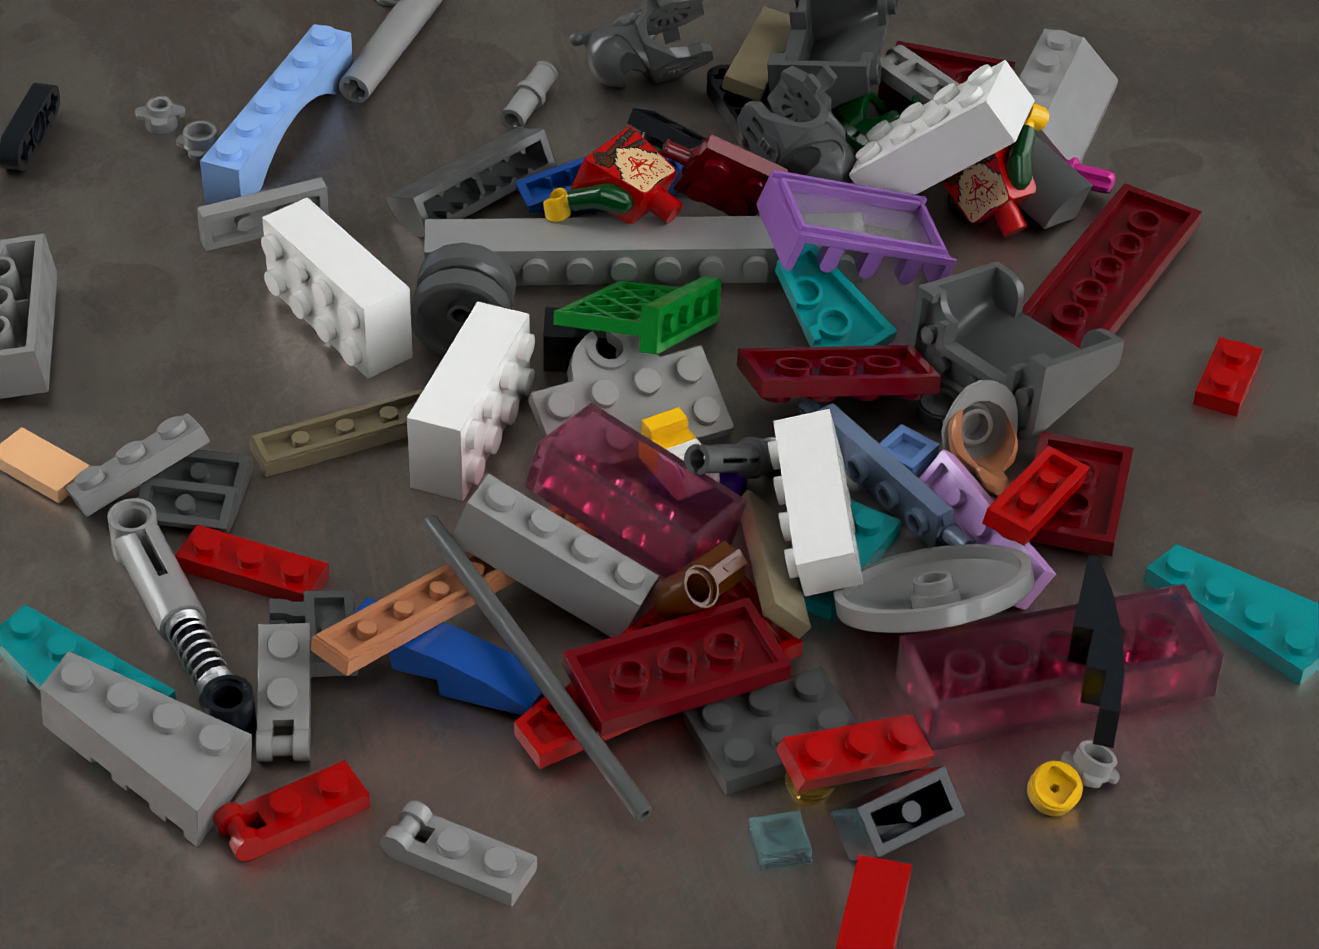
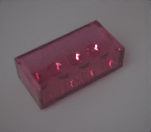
(632, 491)

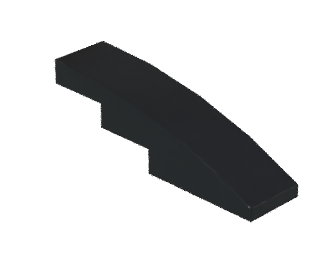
(1099, 646)

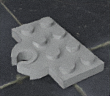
(635, 388)

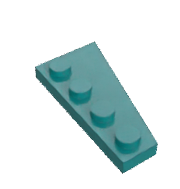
(38, 644)

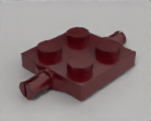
(721, 175)

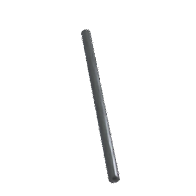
(538, 669)

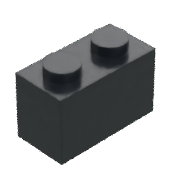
(897, 813)

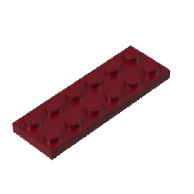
(1112, 264)

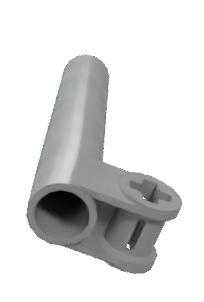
(385, 46)

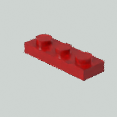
(1035, 495)
(250, 565)
(854, 752)

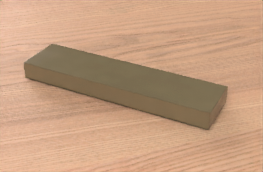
(748, 71)
(333, 434)
(778, 595)

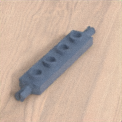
(892, 483)

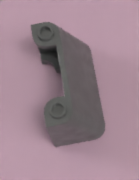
(839, 34)
(976, 331)

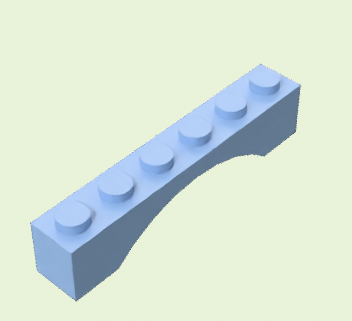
(244, 151)

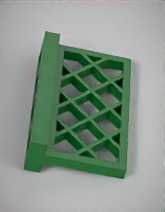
(651, 311)

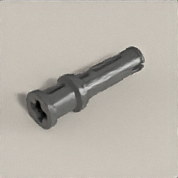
(747, 458)

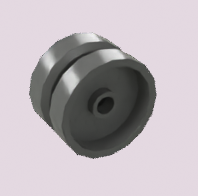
(451, 285)

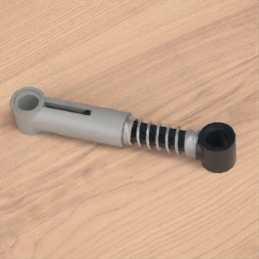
(177, 612)

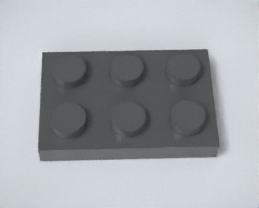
(743, 731)

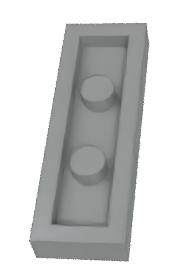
(241, 217)
(136, 463)

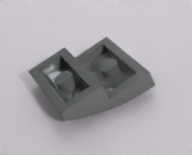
(200, 490)

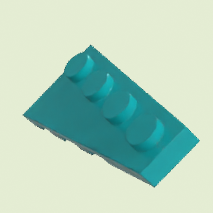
(1246, 609)

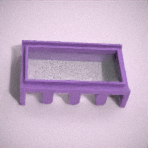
(852, 218)

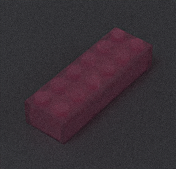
(1016, 677)

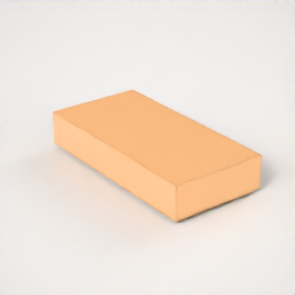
(39, 464)

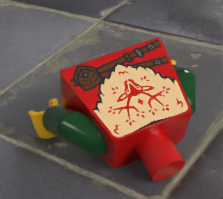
(621, 178)
(999, 181)

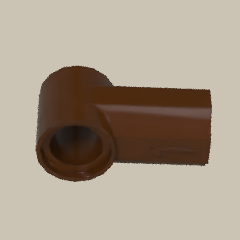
(699, 582)

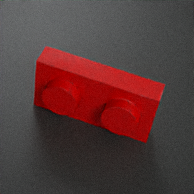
(1228, 376)

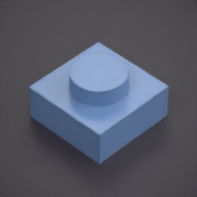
(911, 448)

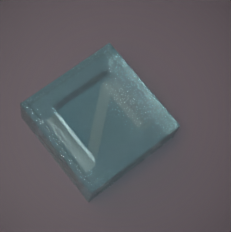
(779, 840)

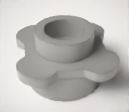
(160, 115)
(197, 138)
(1093, 764)

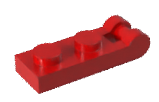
(292, 811)

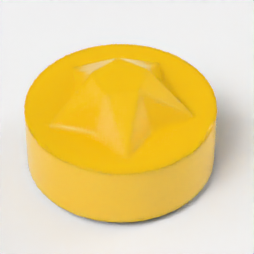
(1054, 788)

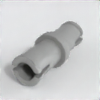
(529, 95)

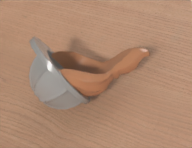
(983, 432)

